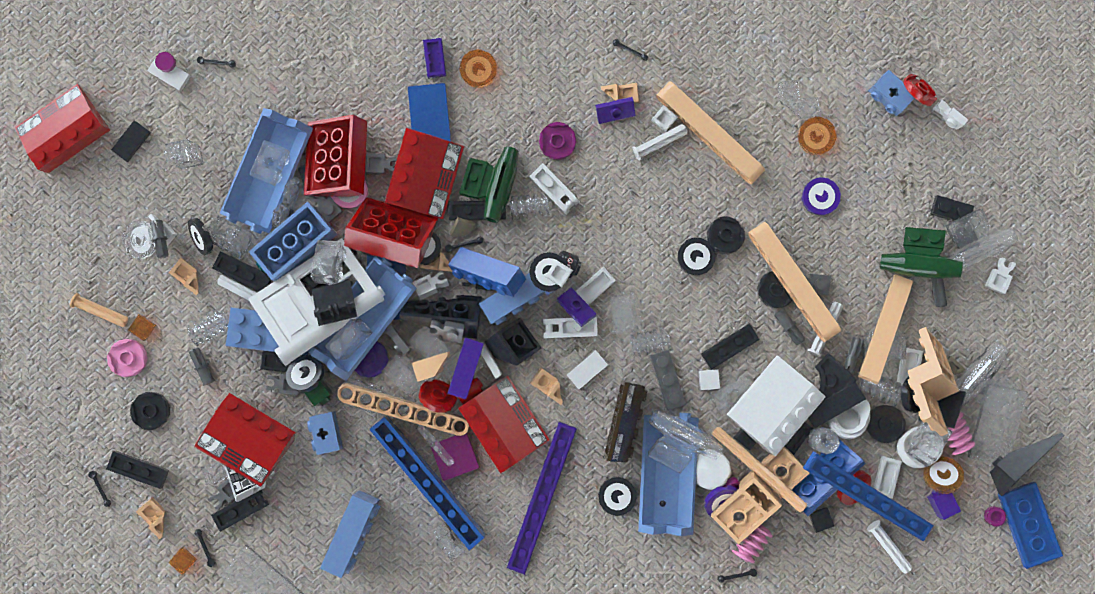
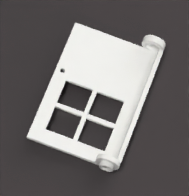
(289, 308)

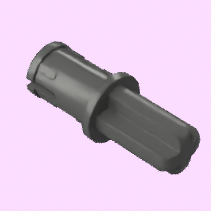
(159, 239)
(790, 327)
(853, 354)
(201, 366)

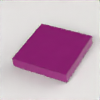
(461, 452)

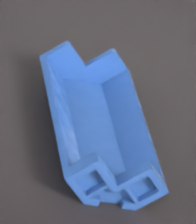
(252, 199)
(397, 291)
(666, 484)

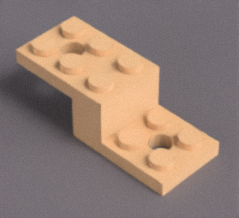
(932, 382)
(756, 497)

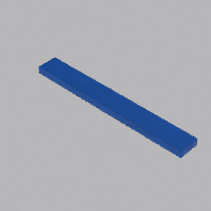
(867, 496)

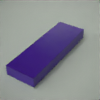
(465, 368)

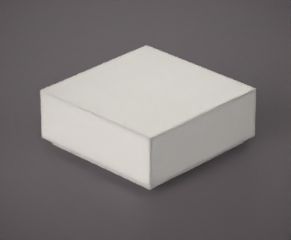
(664, 118)
(558, 273)
(709, 379)

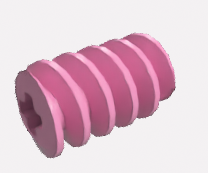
(960, 437)
(753, 543)

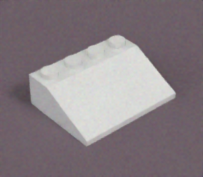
(776, 406)

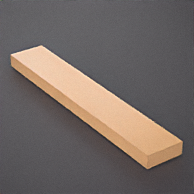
(885, 329)

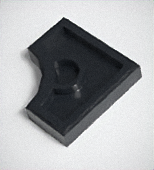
(833, 376)

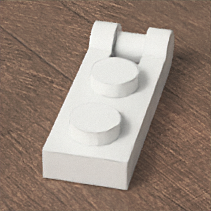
(553, 188)
(569, 328)

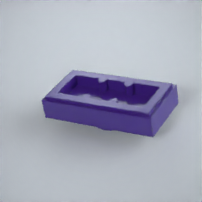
(434, 58)
(615, 110)
(576, 307)

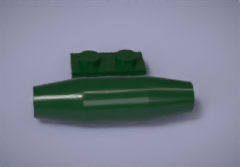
(491, 182)
(922, 256)

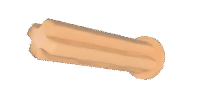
(98, 310)

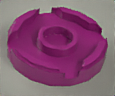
(557, 141)

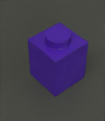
(943, 504)

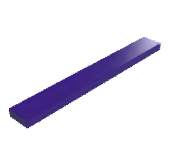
(541, 498)

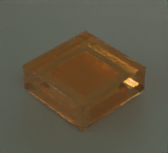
(142, 327)
(182, 561)

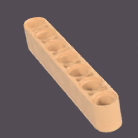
(710, 133)
(794, 282)
(395, 403)

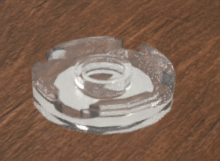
(138, 240)

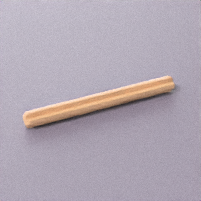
(759, 469)

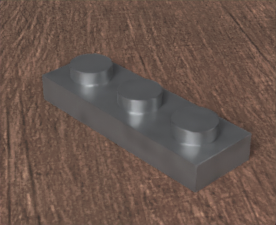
(667, 380)

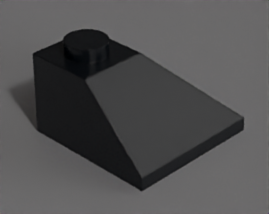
(513, 343)

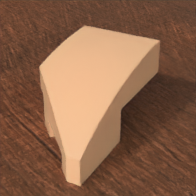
(622, 91)
(440, 264)
(186, 274)
(430, 366)
(547, 384)
(154, 515)

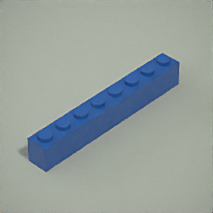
(428, 482)

